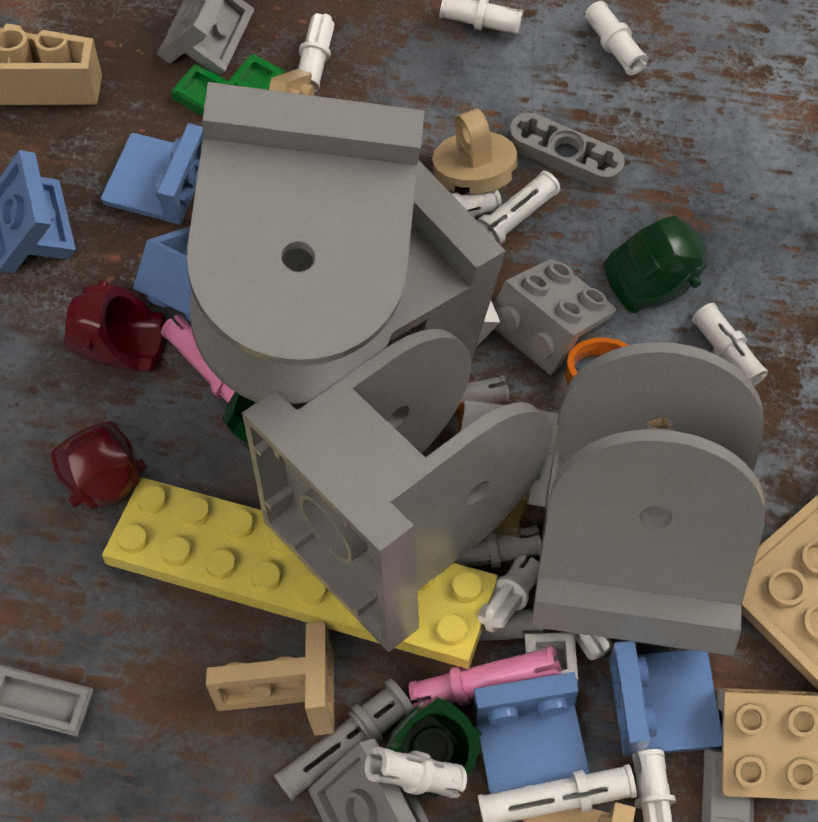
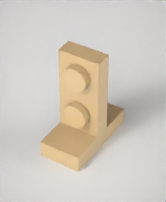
(282, 681)

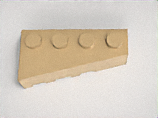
(47, 68)

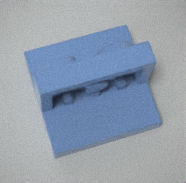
(31, 215)

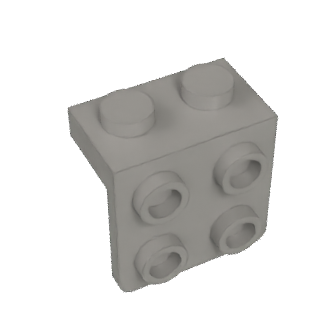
(548, 311)

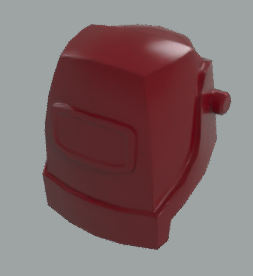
(114, 328)
(97, 466)

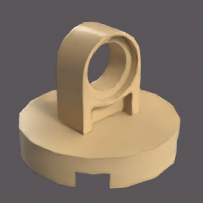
(474, 156)

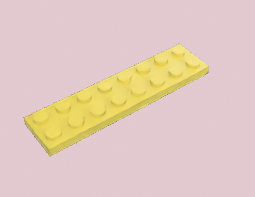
(237, 557)

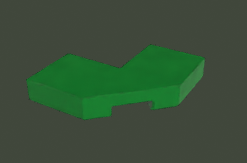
(193, 86)

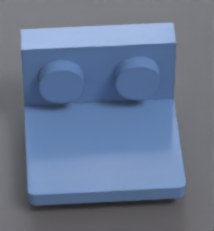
(156, 175)
(664, 700)
(529, 731)

